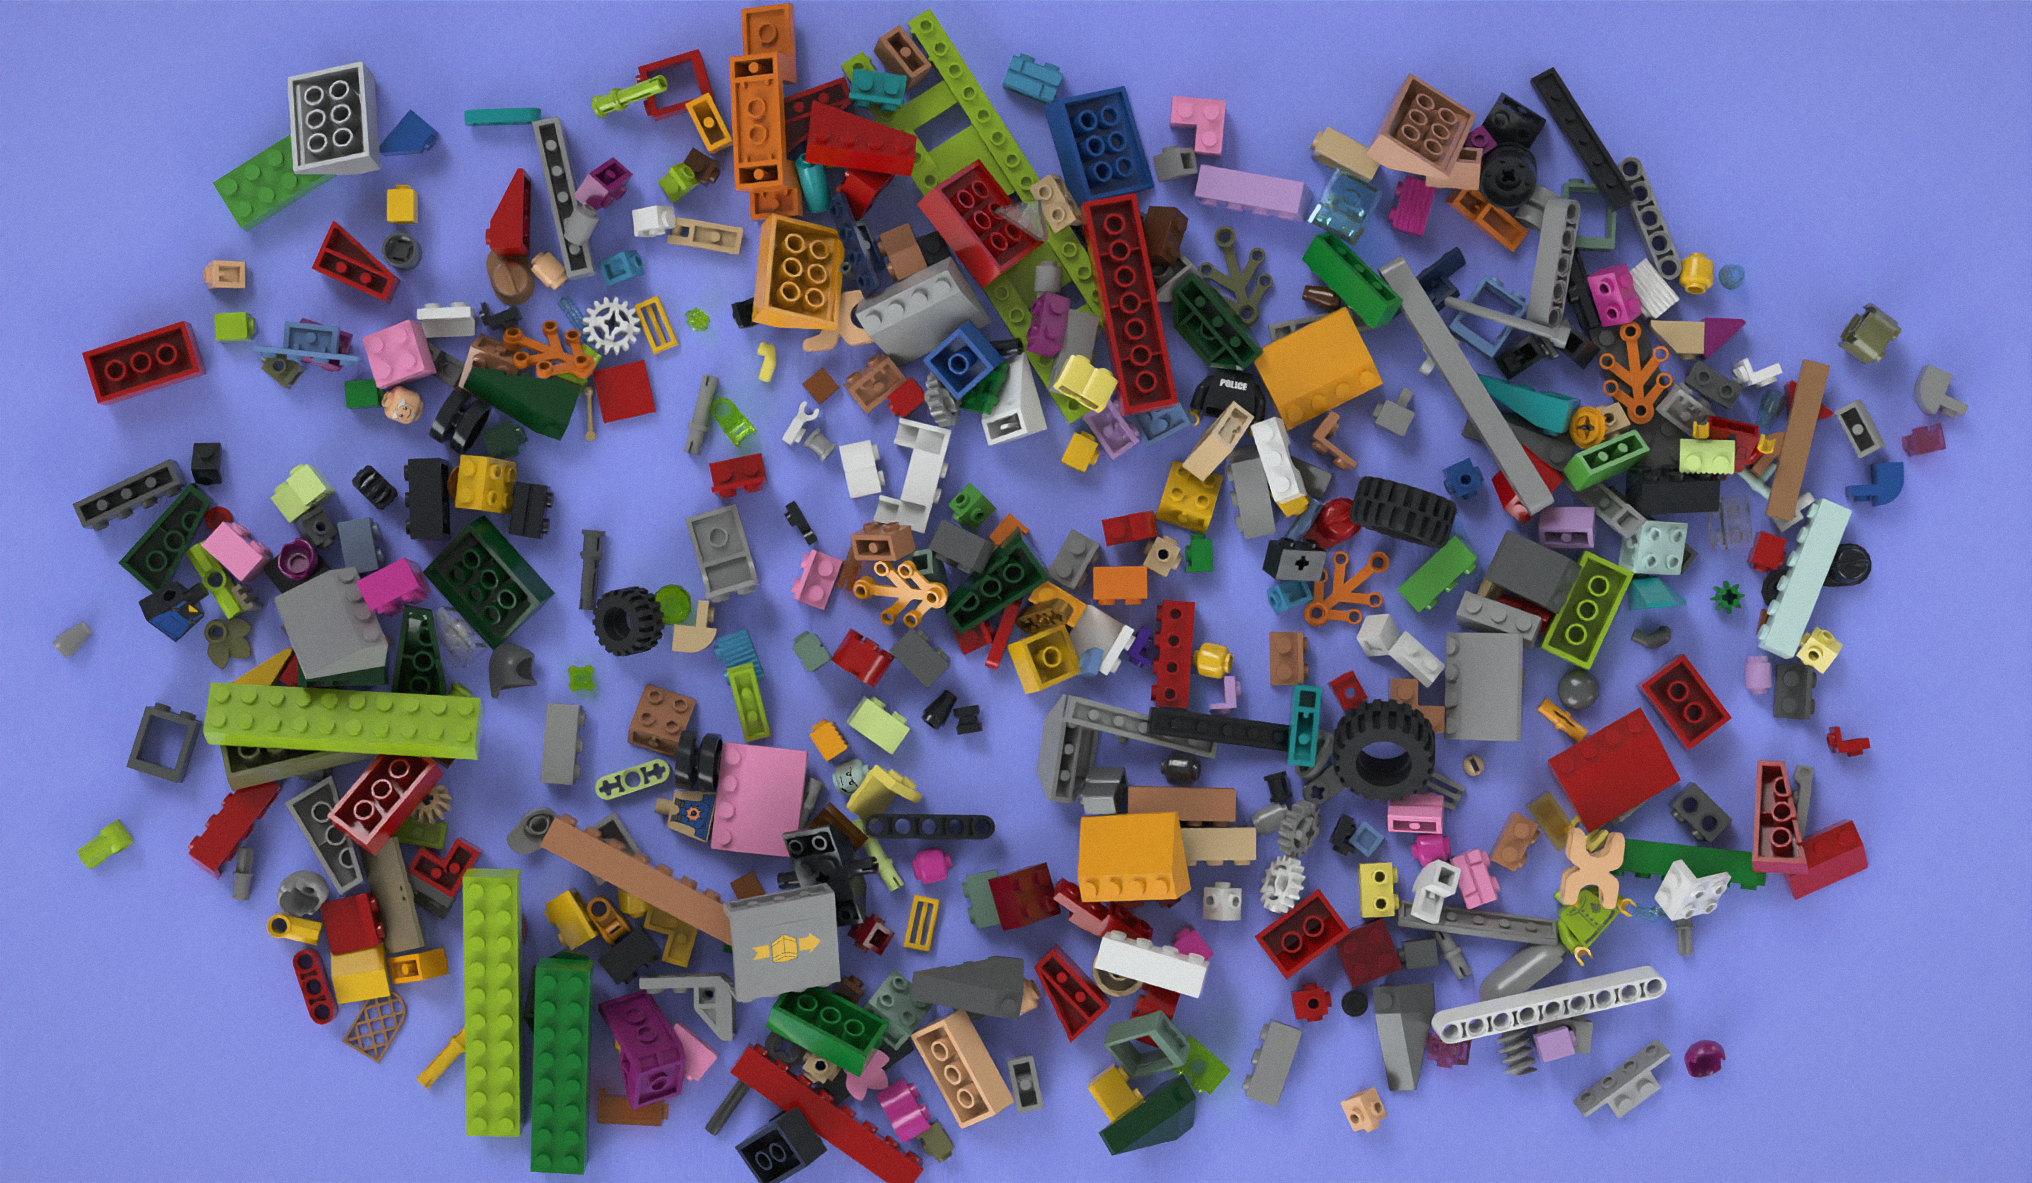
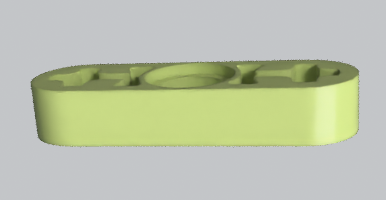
(616, 791)

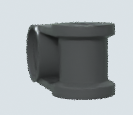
(1327, 782)

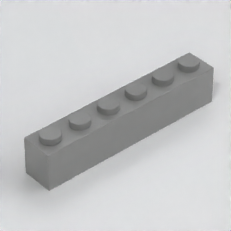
(561, 191)

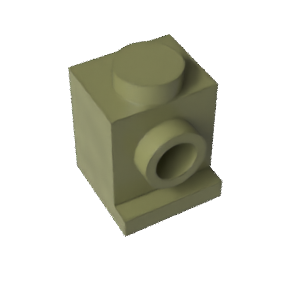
(288, 375)
(937, 1141)

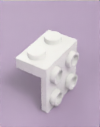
(1104, 632)
(1686, 896)

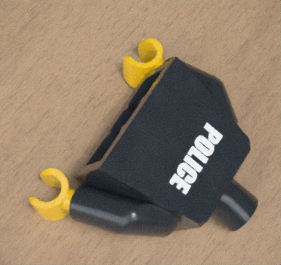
(1223, 388)

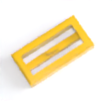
(664, 345)
(926, 900)

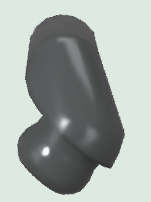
(1653, 640)

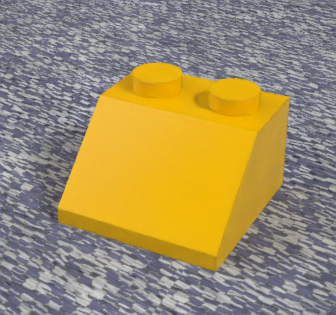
(1044, 659)
(571, 918)
(1113, 1091)

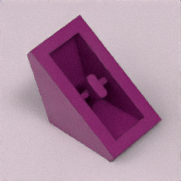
(1717, 332)

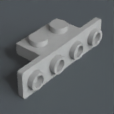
(1626, 1084)

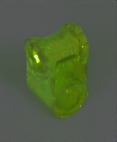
(733, 422)

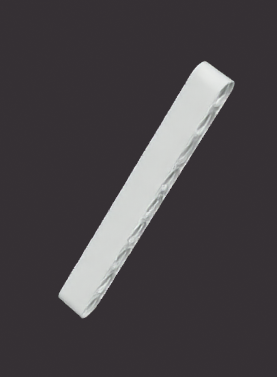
(1537, 1000)

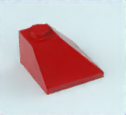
(1509, 498)

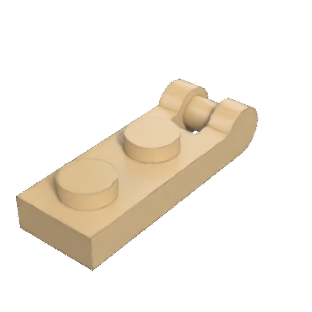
(707, 236)

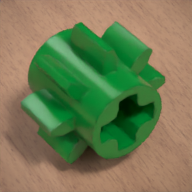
(1723, 603)

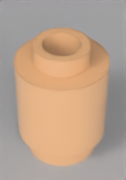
(549, 270)

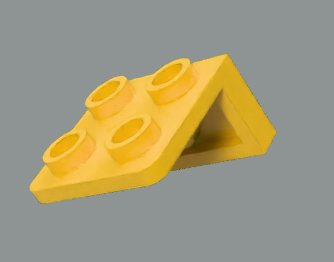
(485, 484)

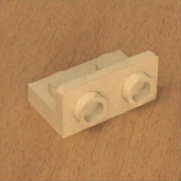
(1057, 202)

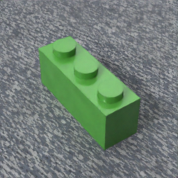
(1606, 460)
(1439, 574)

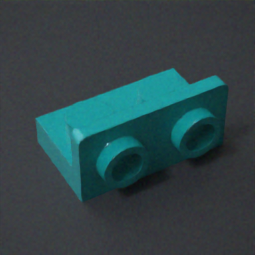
(877, 89)

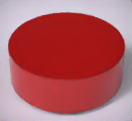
(216, 516)

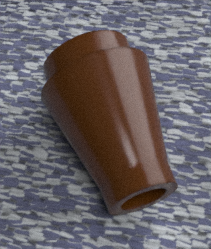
(1322, 297)

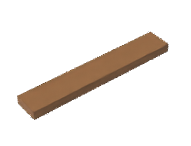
(1797, 440)

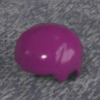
(297, 559)
(1704, 1058)

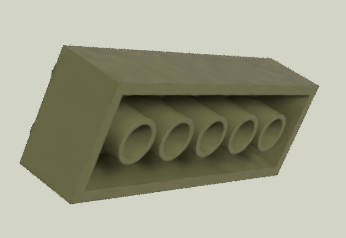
(262, 765)

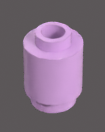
(1758, 674)

